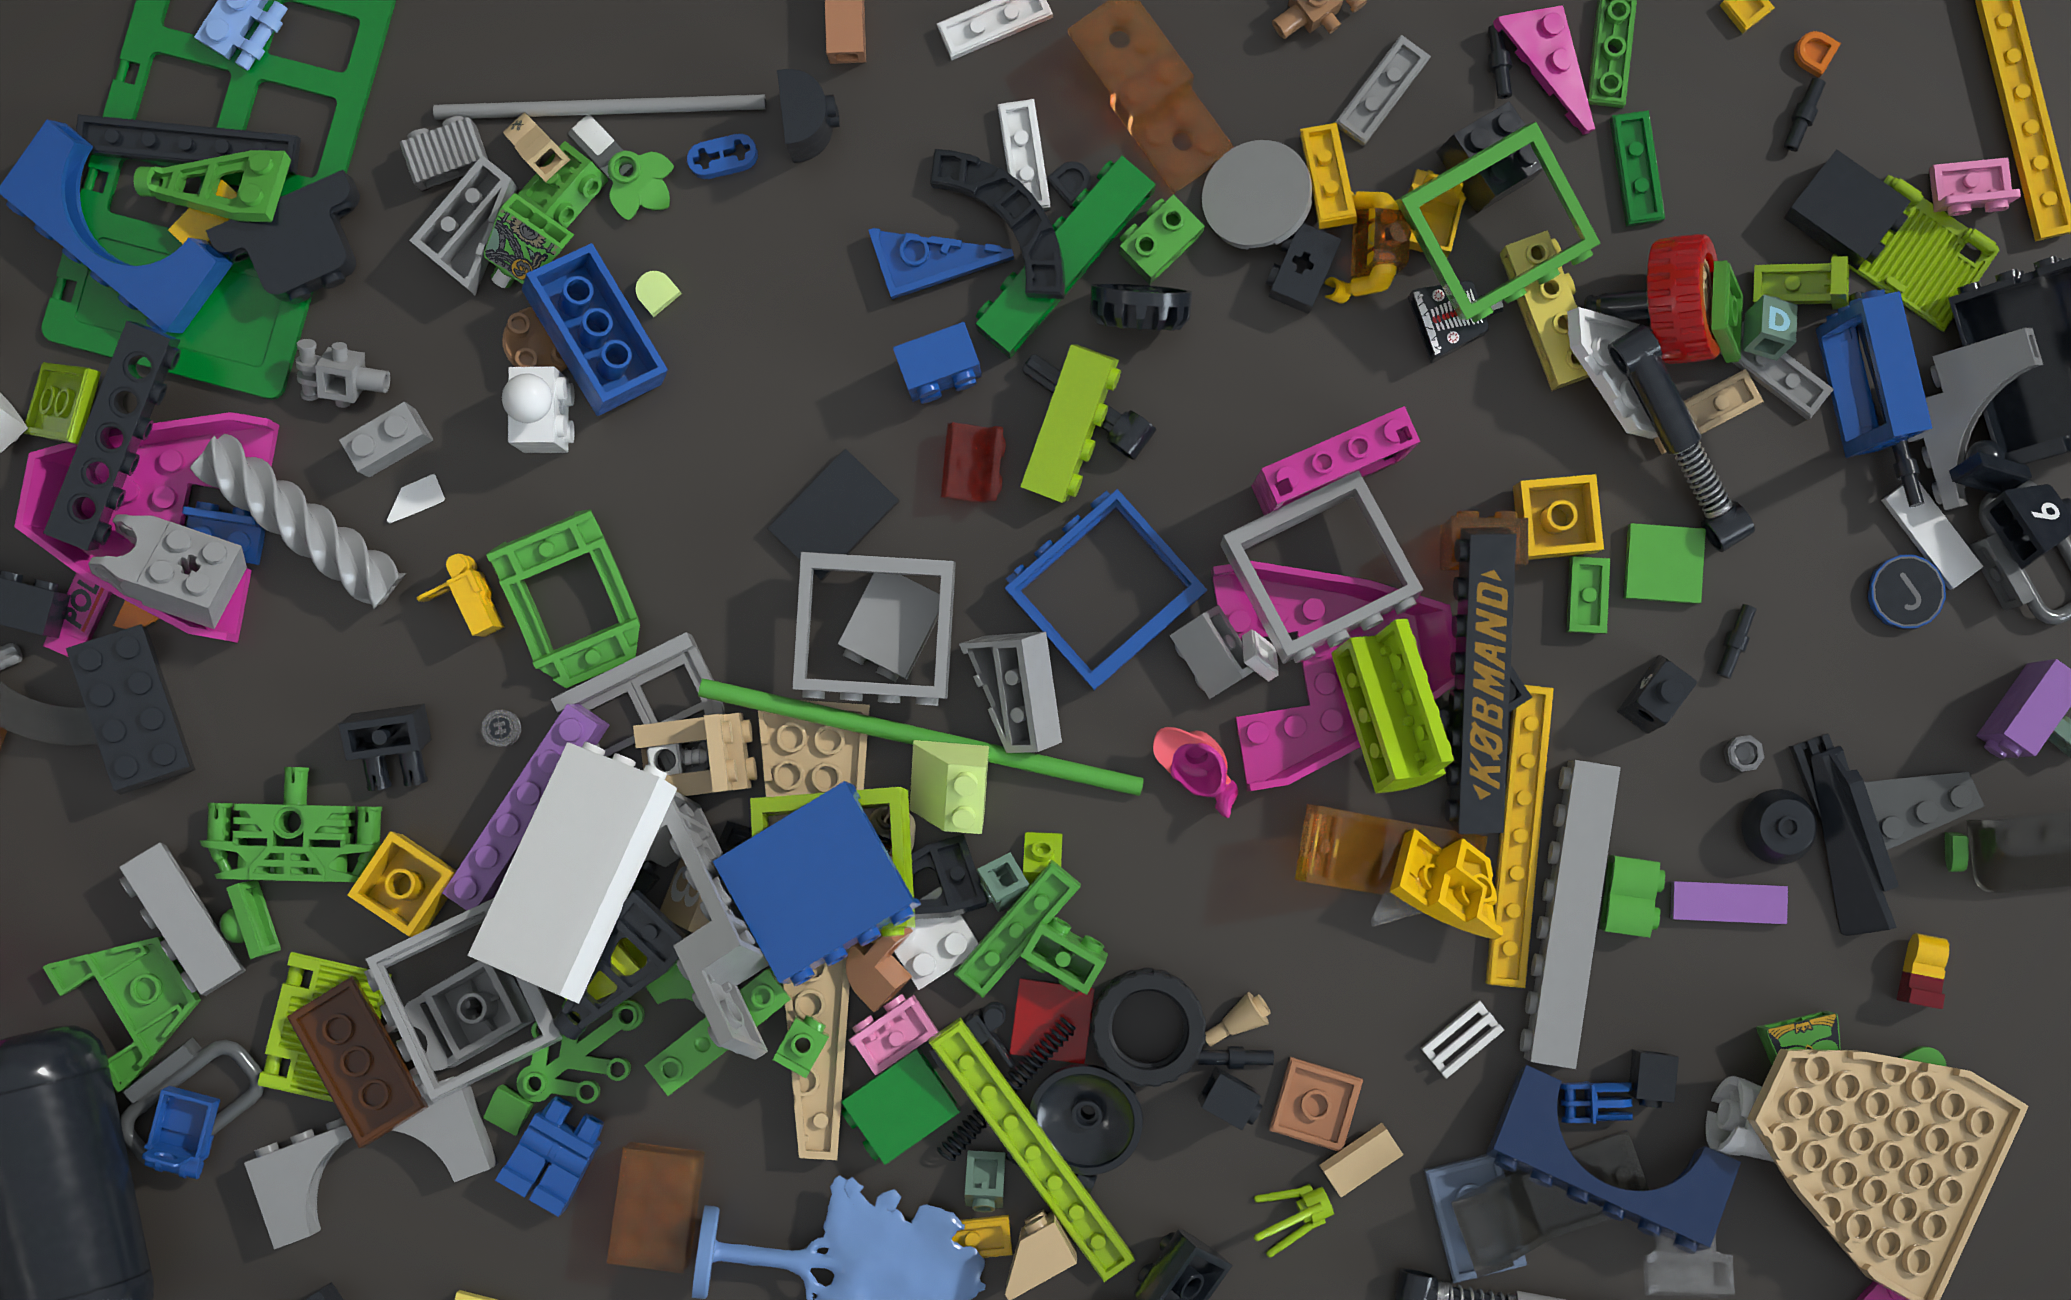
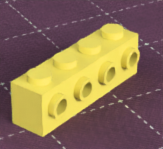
(1546, 308)

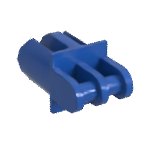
(1593, 1102)

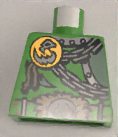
(522, 241)

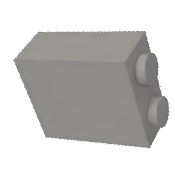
(891, 625)

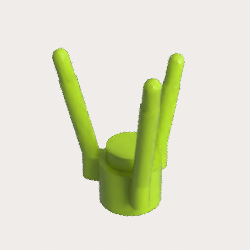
(1312, 1209)

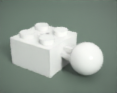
(539, 409)

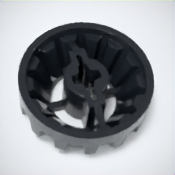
(1140, 306)

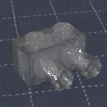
(1687, 1274)

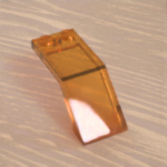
(1360, 849)

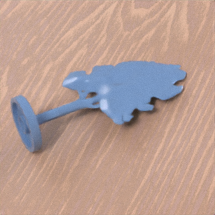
(868, 1252)

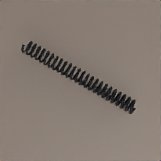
(1014, 1087)

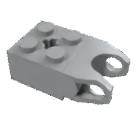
(173, 568)
(450, 1016)

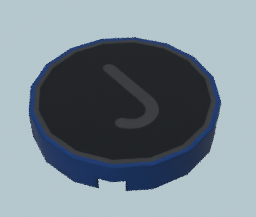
(1906, 592)

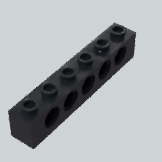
(67, 519)

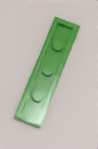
(1015, 928)

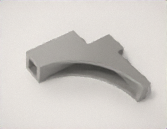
(1969, 382)

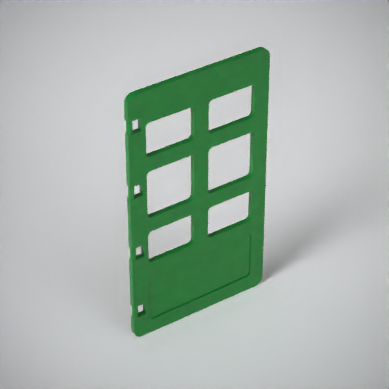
(242, 331)

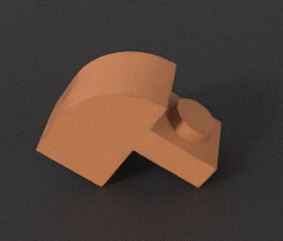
(875, 972)

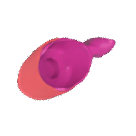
(1197, 764)

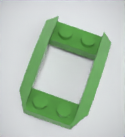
(547, 549)

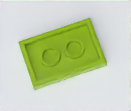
(61, 402)

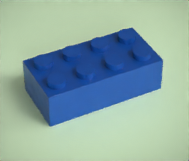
(594, 329)

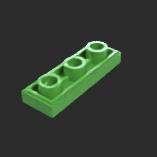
(1611, 70)

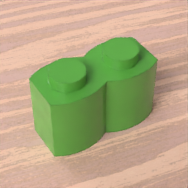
(1631, 896)

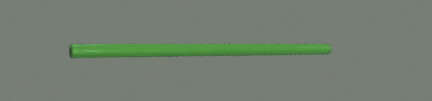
(907, 734)

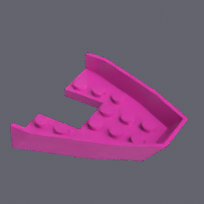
(155, 489)
(1299, 740)

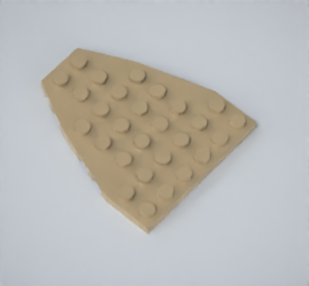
(1887, 1156)

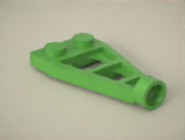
(256, 195)

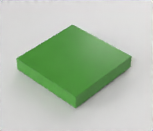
(1727, 311)
(1664, 563)

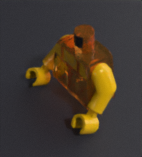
(1378, 247)

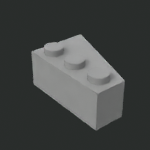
(463, 223)
(1018, 687)

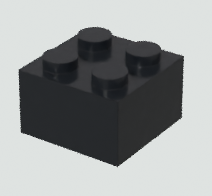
(1503, 176)

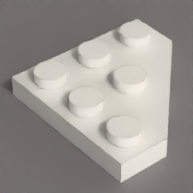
(1589, 340)

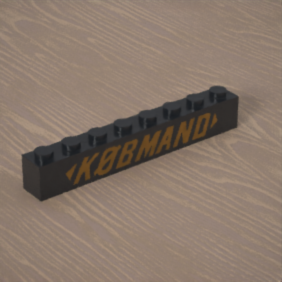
(1481, 679)

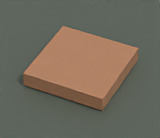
(1315, 1104)

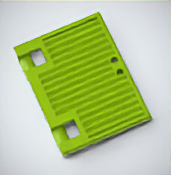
(1926, 258)
(283, 1041)

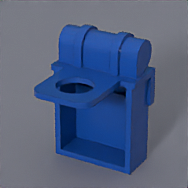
(181, 1132)

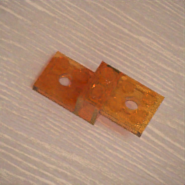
(1151, 90)

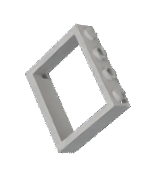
(1292, 514)
(882, 565)
(410, 1044)

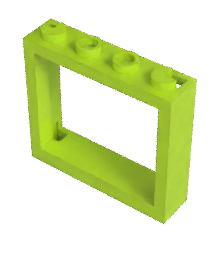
(891, 797)

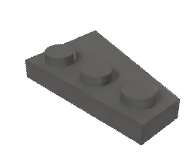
(1920, 804)

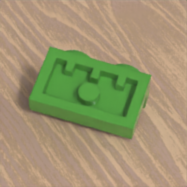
(567, 190)

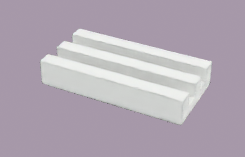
(1473, 1049)

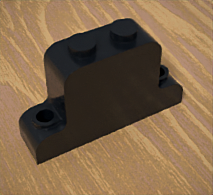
(301, 245)

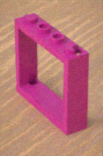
(1336, 458)

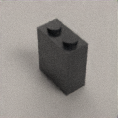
(1848, 210)

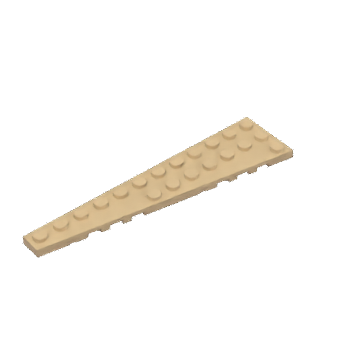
(798, 761)

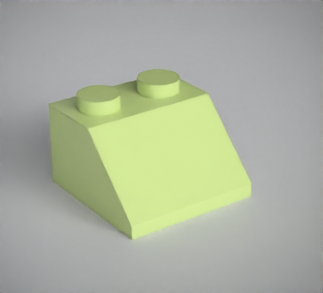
(949, 785)

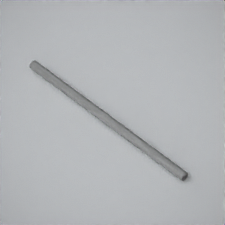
(601, 107)

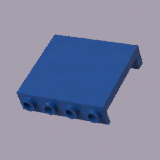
(816, 885)

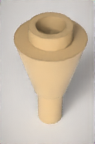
(1244, 1016)

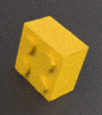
(1560, 515)
(403, 884)

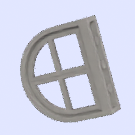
(637, 672)

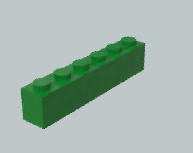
(1082, 239)

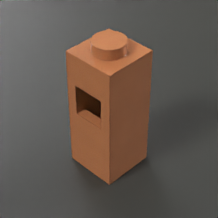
(845, 31)

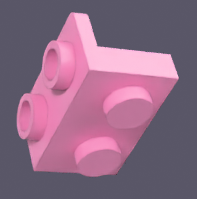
(1972, 185)
(893, 1034)

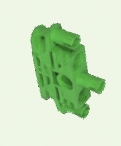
(292, 862)

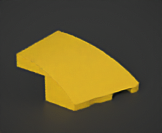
(1447, 883)

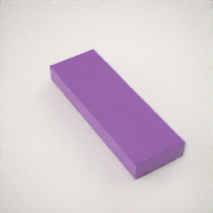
(1729, 902)

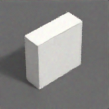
(1260, 655)

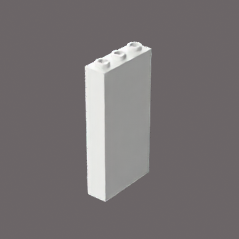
(573, 870)

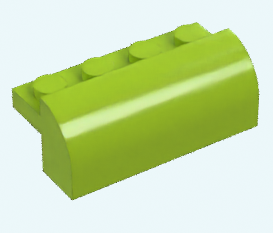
(1393, 708)

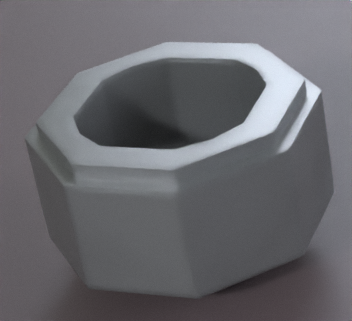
(1744, 753)

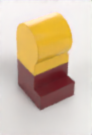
(1924, 971)

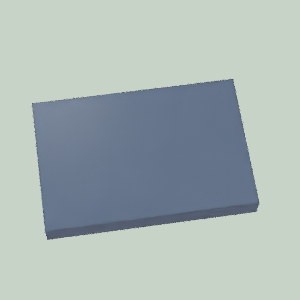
(1447, 1184)

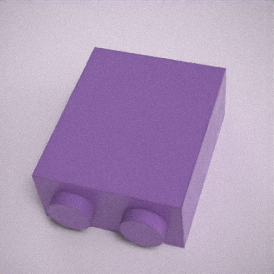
(2029, 710)

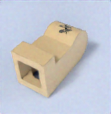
(533, 144)

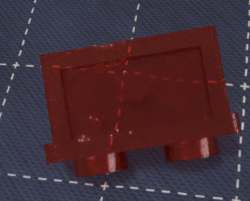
(972, 463)

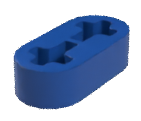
(722, 147)

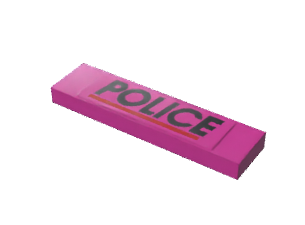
(82, 615)

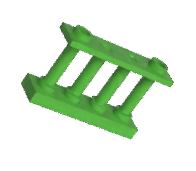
(697, 1050)

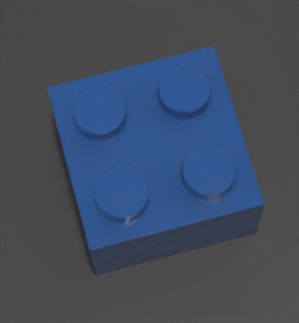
(938, 363)

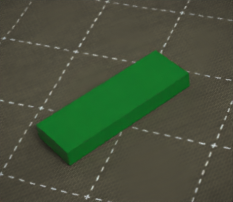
(1637, 168)

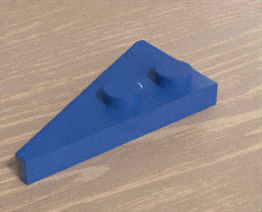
(922, 262)

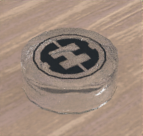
(501, 728)

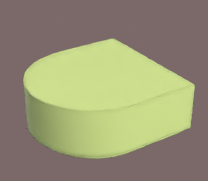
(656, 291)

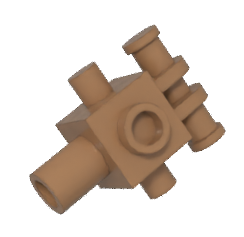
(1312, 15)

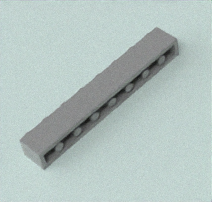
(1570, 913)

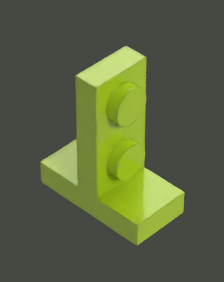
(1805, 282)

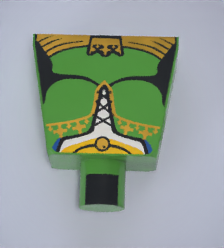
(1809, 1031)

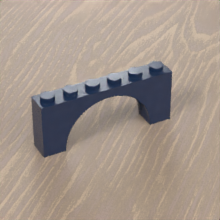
(1532, 1142)

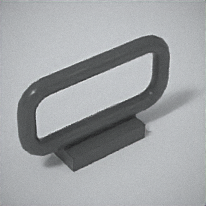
(2007, 579)
(176, 1070)

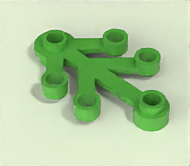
(574, 1056)

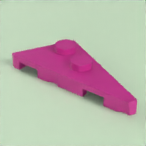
(1548, 50)

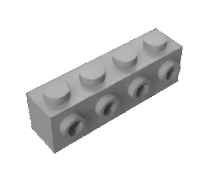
(182, 920)

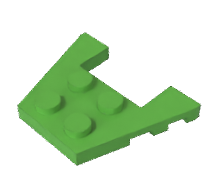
(142, 990)

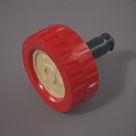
(1675, 298)

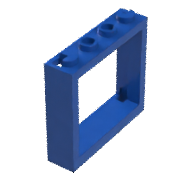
(1893, 367)
(1074, 532)

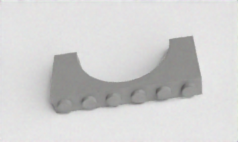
(290, 1176)

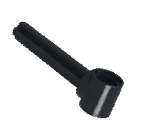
(1126, 431)

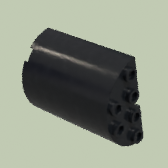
(2034, 410)

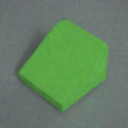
(508, 1109)

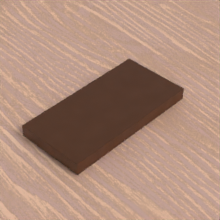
(357, 1062)

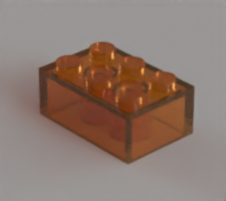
(655, 1207)

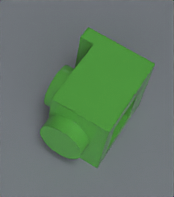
(794, 1059)

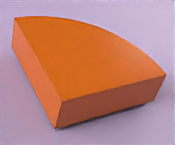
(132, 616)

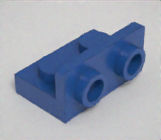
(234, 527)

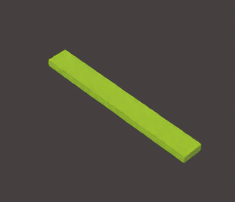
(1031, 1149)

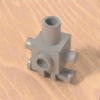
(336, 374)

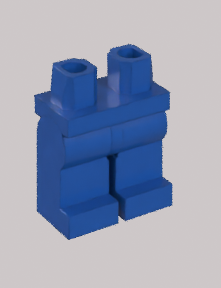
(559, 1144)

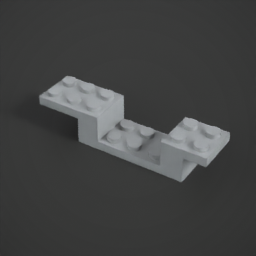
(722, 950)

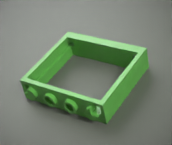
(1542, 272)

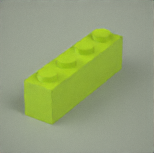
(1070, 423)

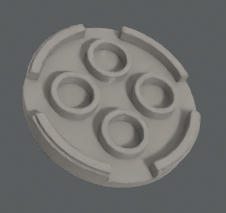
(1257, 194)

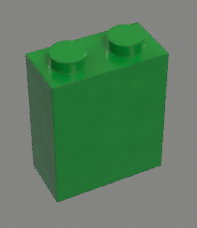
(900, 1106)

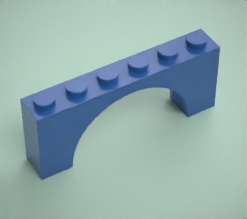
(47, 191)

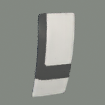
(596, 143)

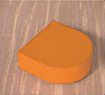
(1815, 52)

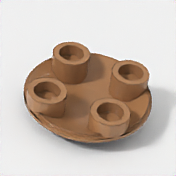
(528, 342)

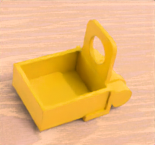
(1440, 213)
(471, 594)

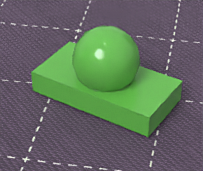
(249, 920)

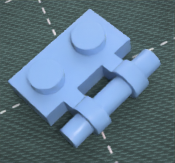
(231, 21)

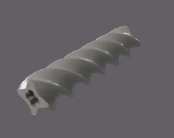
(304, 527)

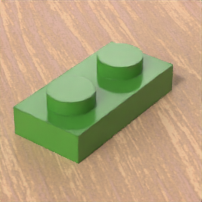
(1588, 595)

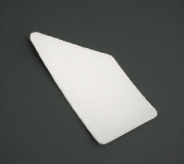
(416, 498)

